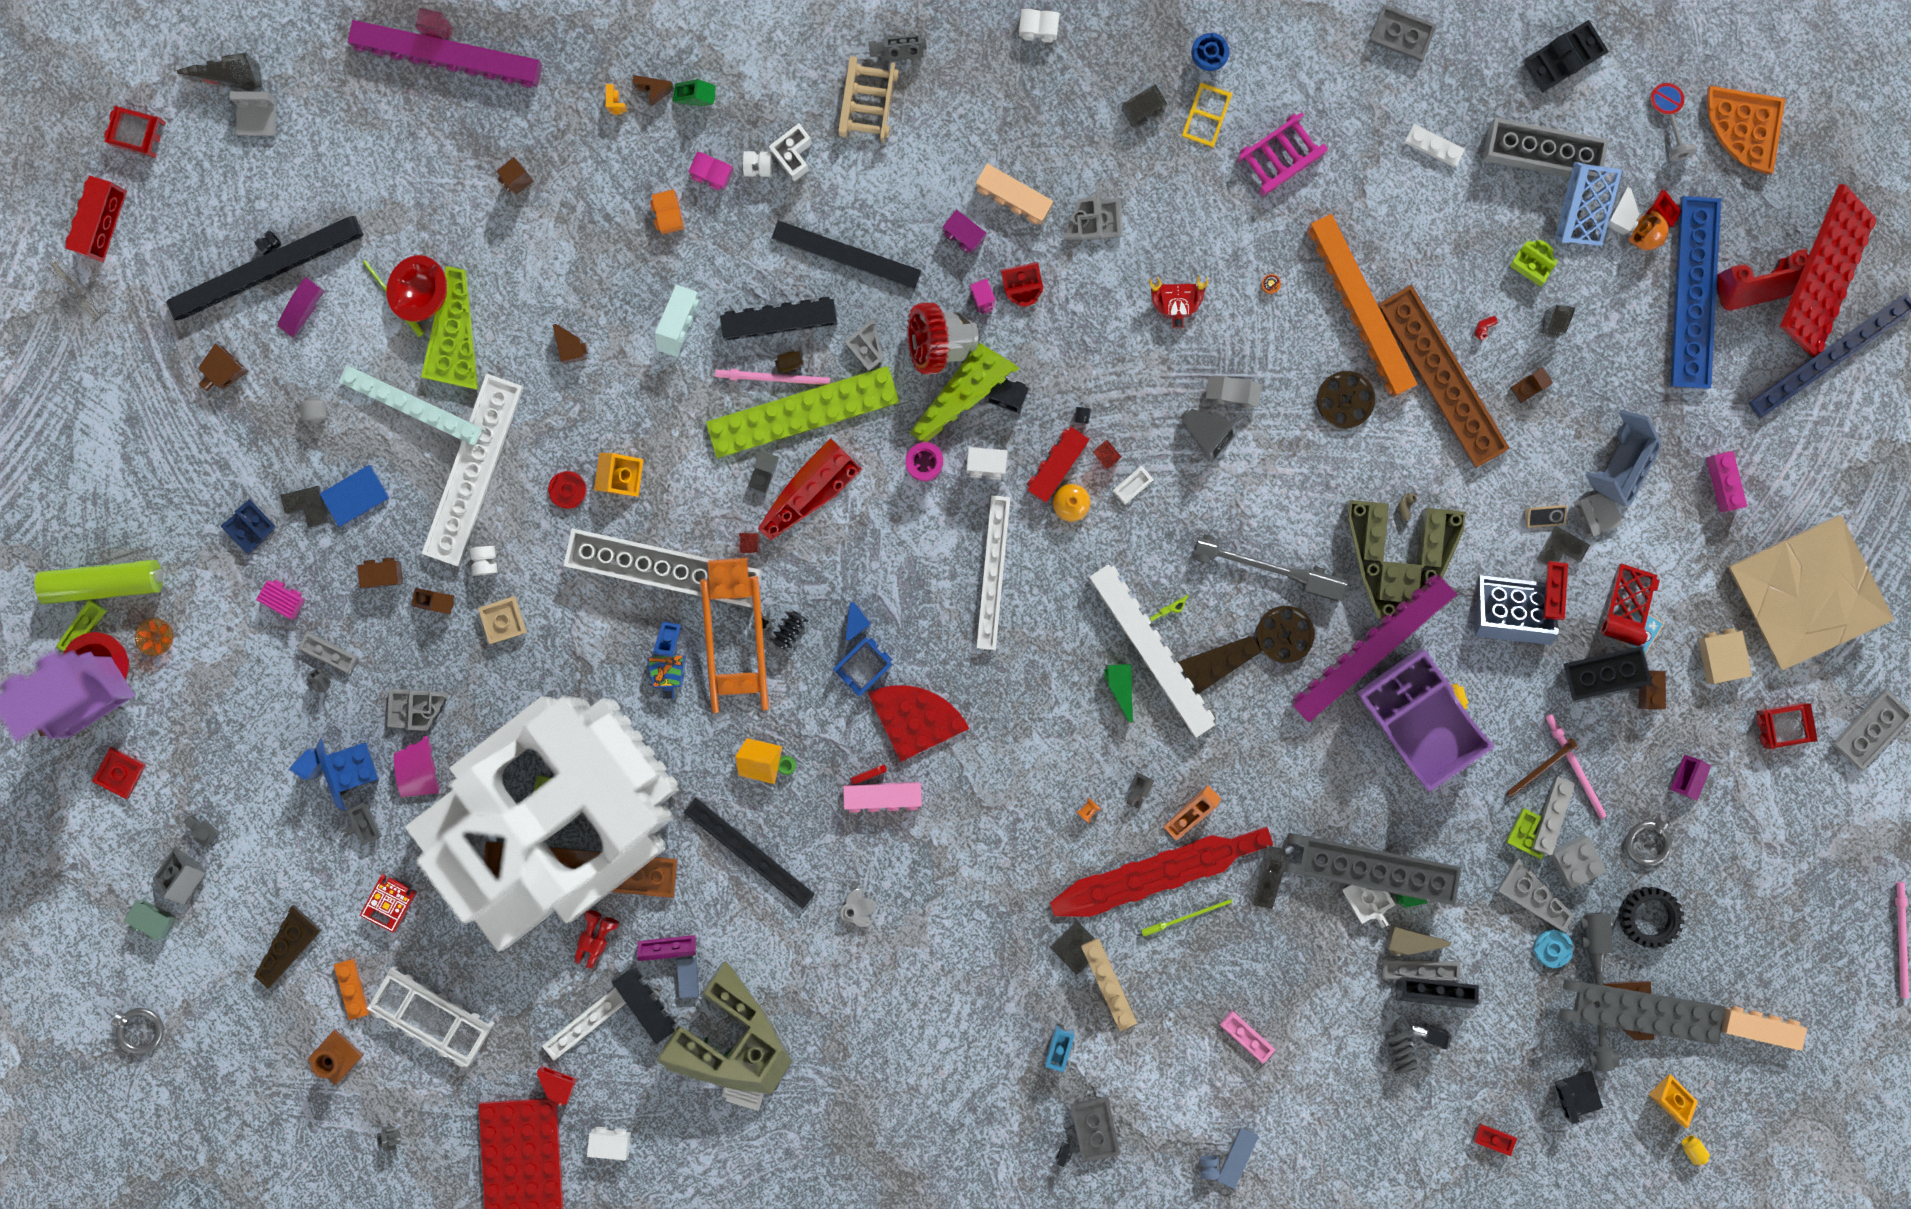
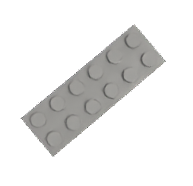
(1542, 148)

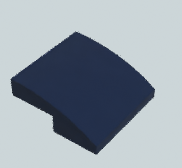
(248, 527)

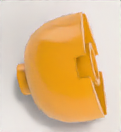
(1071, 502)

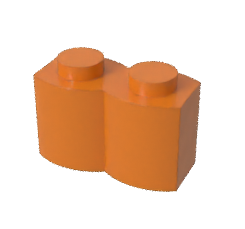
(667, 212)

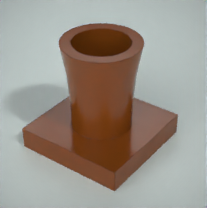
(334, 1058)

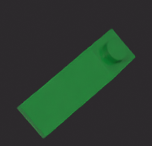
(1120, 684)

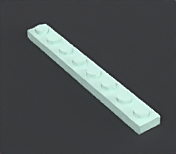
(410, 405)

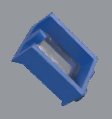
(863, 666)

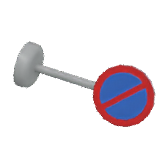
(1669, 100)

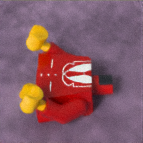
(1177, 300)

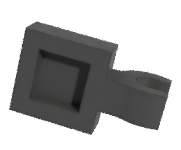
(1140, 787)
(203, 832)

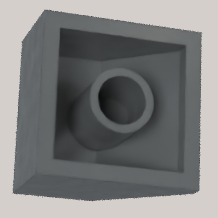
(178, 876)

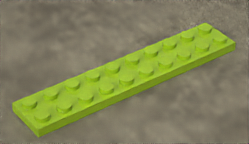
(802, 412)

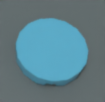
(1553, 948)

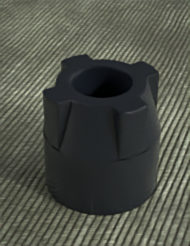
(1082, 415)

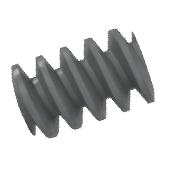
(1403, 1051)

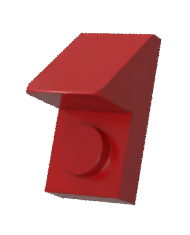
(1666, 207)

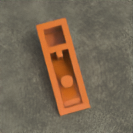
(1192, 812)

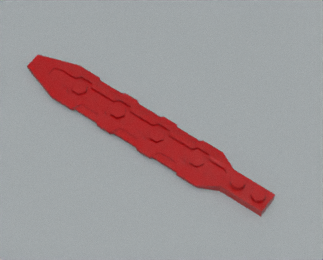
(1161, 872)

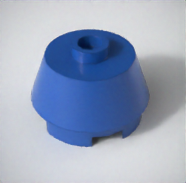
(1210, 51)

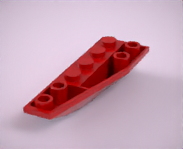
(810, 488)

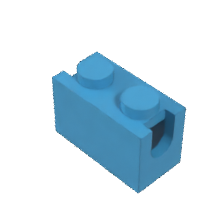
(1059, 1048)

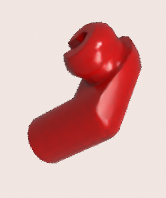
(1483, 325)

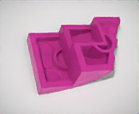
(416, 770)

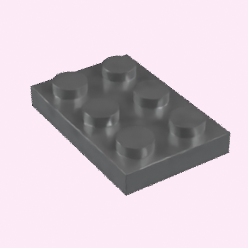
(1402, 33)
(1095, 1129)

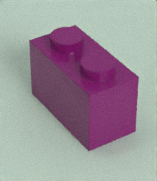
(964, 232)

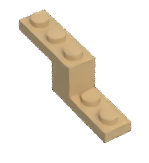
(1109, 984)

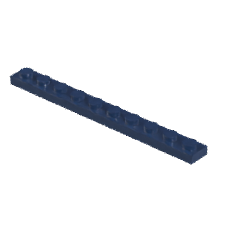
(1831, 356)

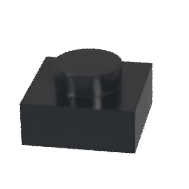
(1064, 1154)

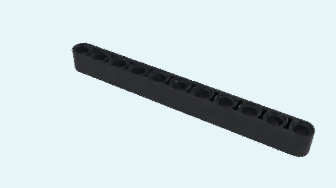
(264, 268)

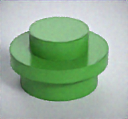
(786, 765)

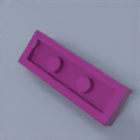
(666, 948)

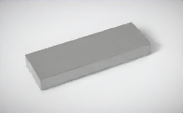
(328, 652)

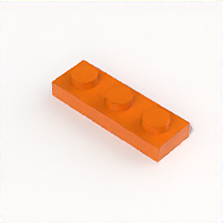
(351, 989)

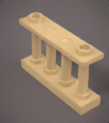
(849, 106)

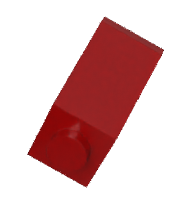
(556, 1085)

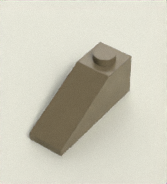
(1410, 942)

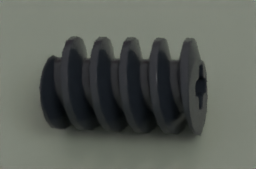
(788, 630)

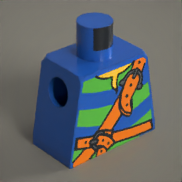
(667, 673)

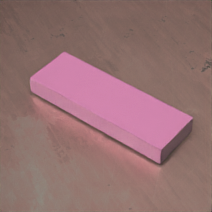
(1247, 1037)

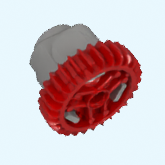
(939, 337)

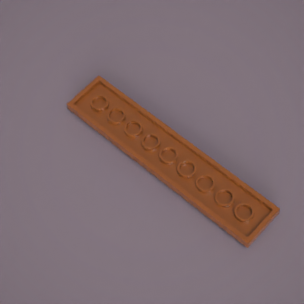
(1443, 376)
(653, 879)

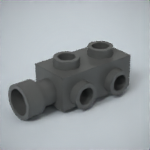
(901, 49)

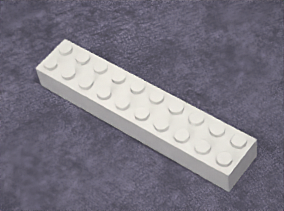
(642, 563)

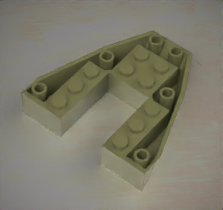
(1395, 582)
(755, 1060)

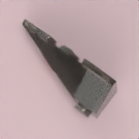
(232, 71)

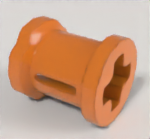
(1088, 810)

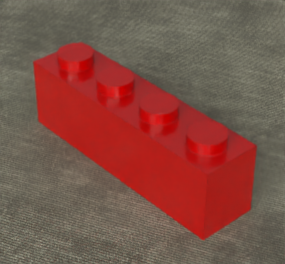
(1057, 465)

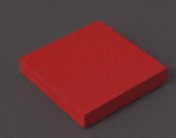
(118, 773)

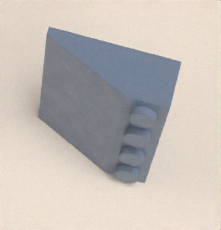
(1513, 611)

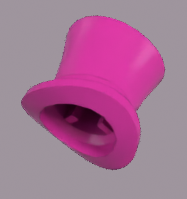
(924, 461)

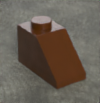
(569, 346)
(432, 600)

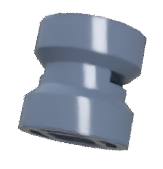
(1209, 1169)

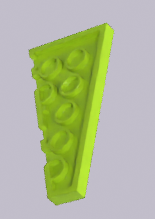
(451, 342)
(966, 387)

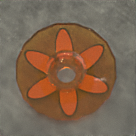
(146, 634)

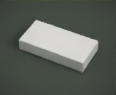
(1133, 485)

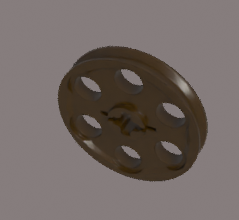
(1345, 390)
(1291, 626)

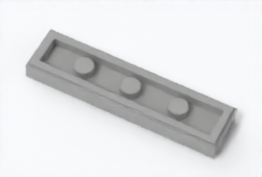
(1425, 969)

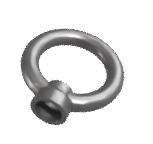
(1657, 825)
(121, 1020)

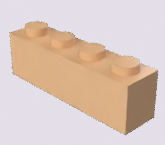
(1013, 194)
(1763, 1029)

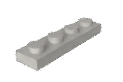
(1553, 816)

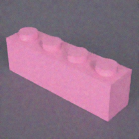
(882, 796)

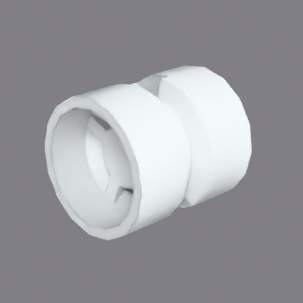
(764, 165)
(483, 560)

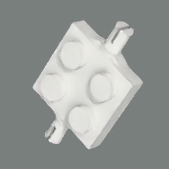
(1368, 903)

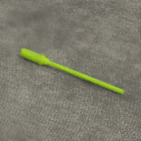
(414, 325)
(1160, 926)

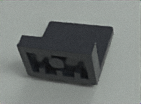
(1578, 1095)

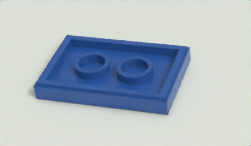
(354, 495)

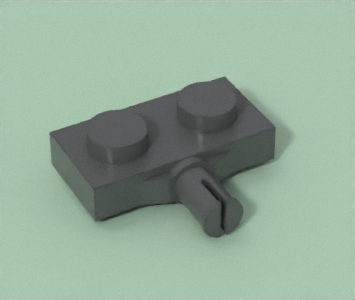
(362, 824)

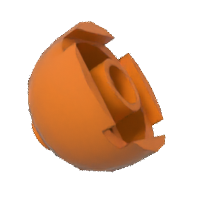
(1650, 232)

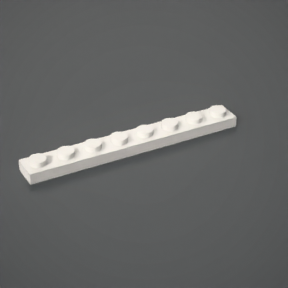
(993, 572)

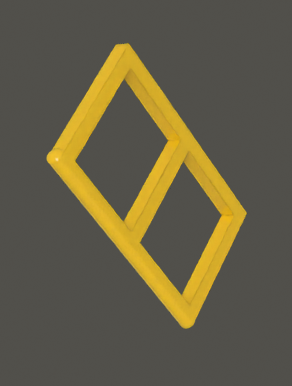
(1220, 119)

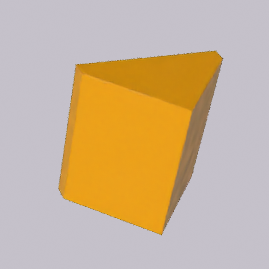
(758, 760)
(1674, 1100)

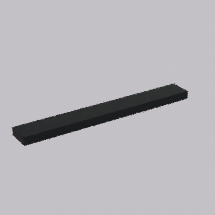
(846, 254)
(749, 853)

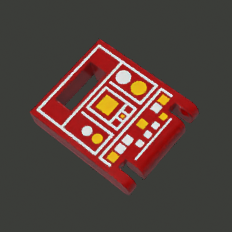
(389, 900)

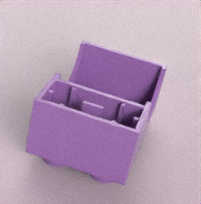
(62, 695)
(1424, 719)

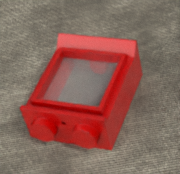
(132, 131)
(1786, 725)

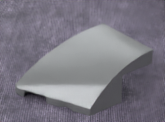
(1095, 219)
(413, 708)

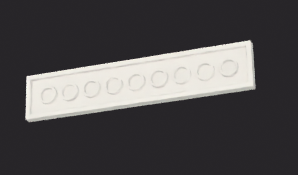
(472, 471)

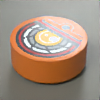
(1271, 284)

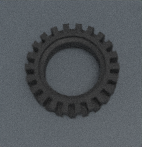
(1673, 923)

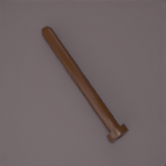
(1543, 767)

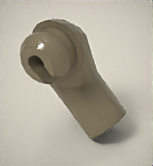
(1404, 505)

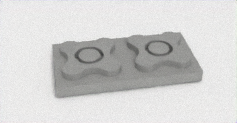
(1873, 729)

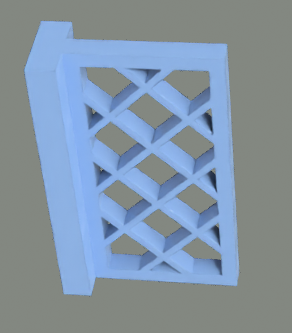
(1574, 197)

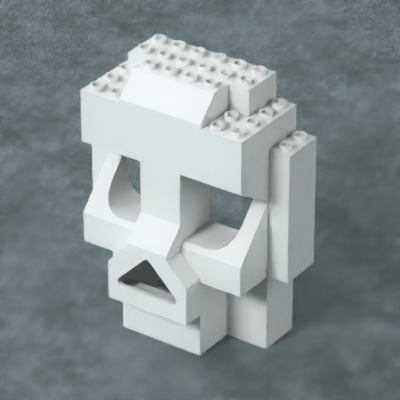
(597, 770)

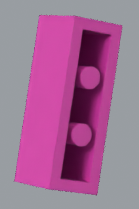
(1726, 481)

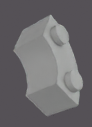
(1233, 392)

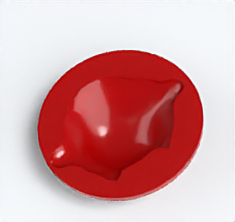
(416, 288)
(101, 646)

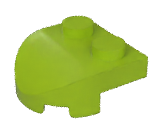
(1535, 261)

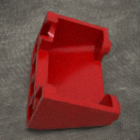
(1740, 288)

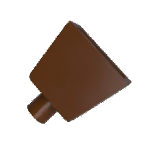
(220, 368)

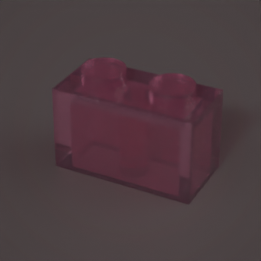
(433, 24)

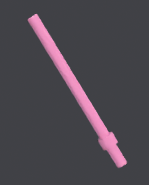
(735, 375)
(1558, 734)
(1901, 903)

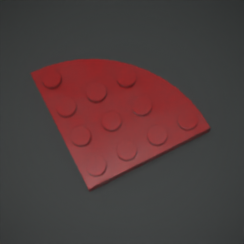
(915, 718)

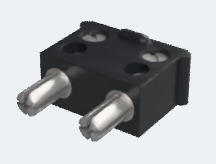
(1433, 1035)

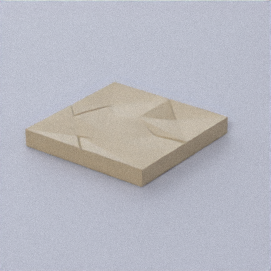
(1810, 592)

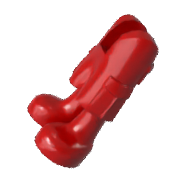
(589, 942)

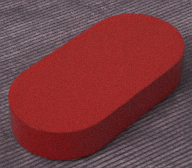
(868, 774)

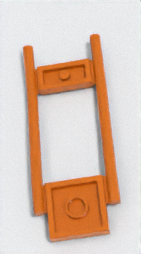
(731, 580)

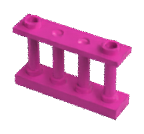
(1299, 162)

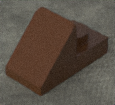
(657, 87)
(1531, 385)

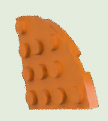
(1746, 125)

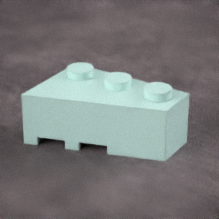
(676, 320)

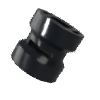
(267, 242)

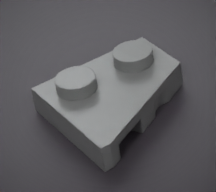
(866, 345)

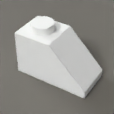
(1624, 213)

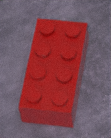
(95, 218)

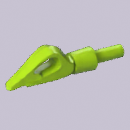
(1170, 608)

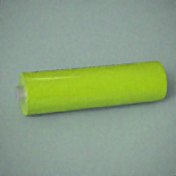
(98, 582)

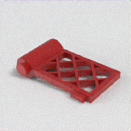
(1627, 629)

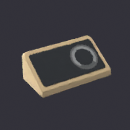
(1546, 516)

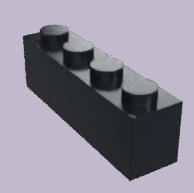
(1437, 992)
(643, 1004)

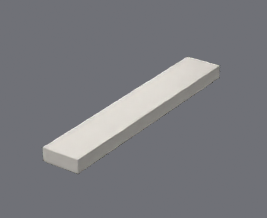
(584, 1024)

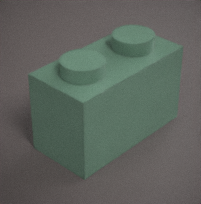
(149, 920)

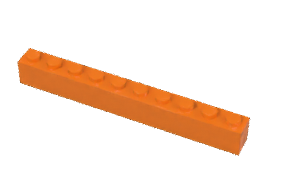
(1362, 305)

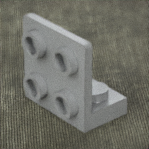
(254, 113)
(1597, 514)

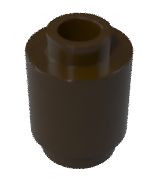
(789, 361)

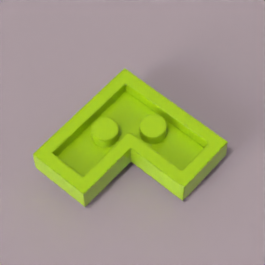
(1522, 832)

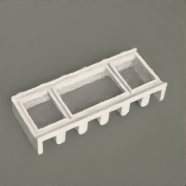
(429, 1017)

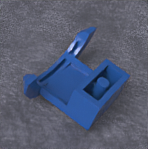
(346, 769)

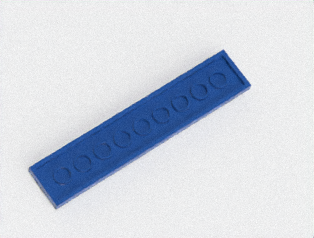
(1695, 292)

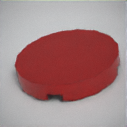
(567, 490)

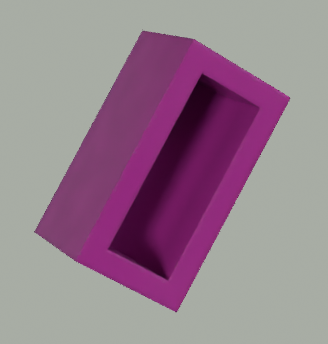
(1690, 777)

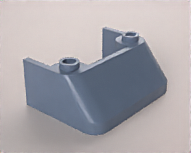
(1631, 461)

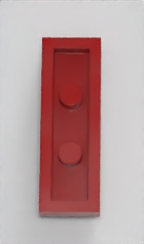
(1555, 590)

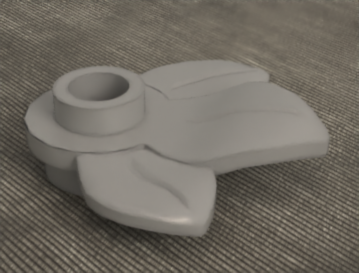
(860, 907)

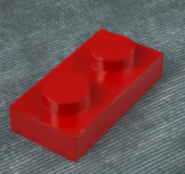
(1495, 1139)

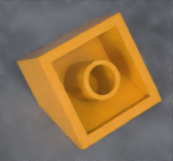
(618, 474)

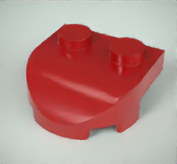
(1023, 283)

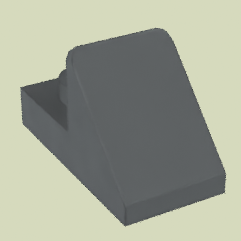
(763, 471)

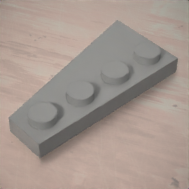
(1531, 894)

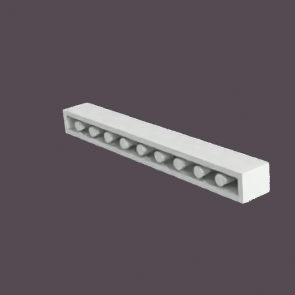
(1152, 651)

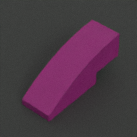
(300, 307)

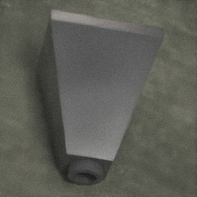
(1208, 431)

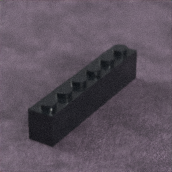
(778, 319)

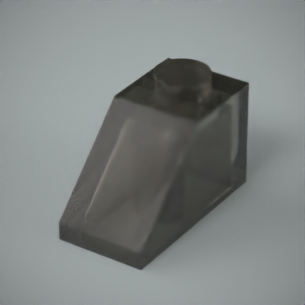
(1557, 320)

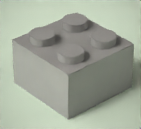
(1577, 861)

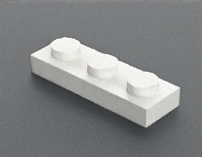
(1434, 145)

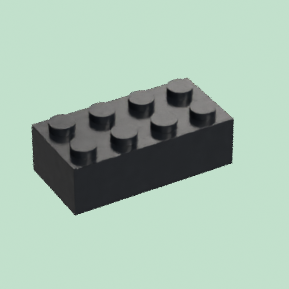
(1608, 674)

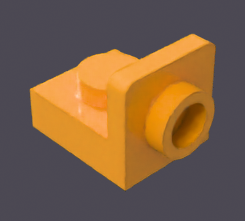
(612, 97)

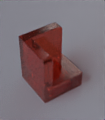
(1107, 455)
(749, 543)

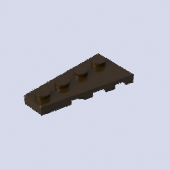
(1216, 663)
(292, 939)

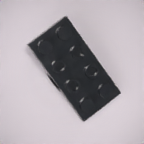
(1565, 56)

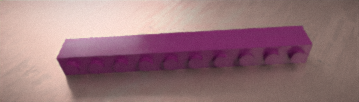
(444, 53)
(1373, 648)

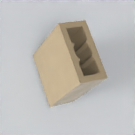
(1724, 656)

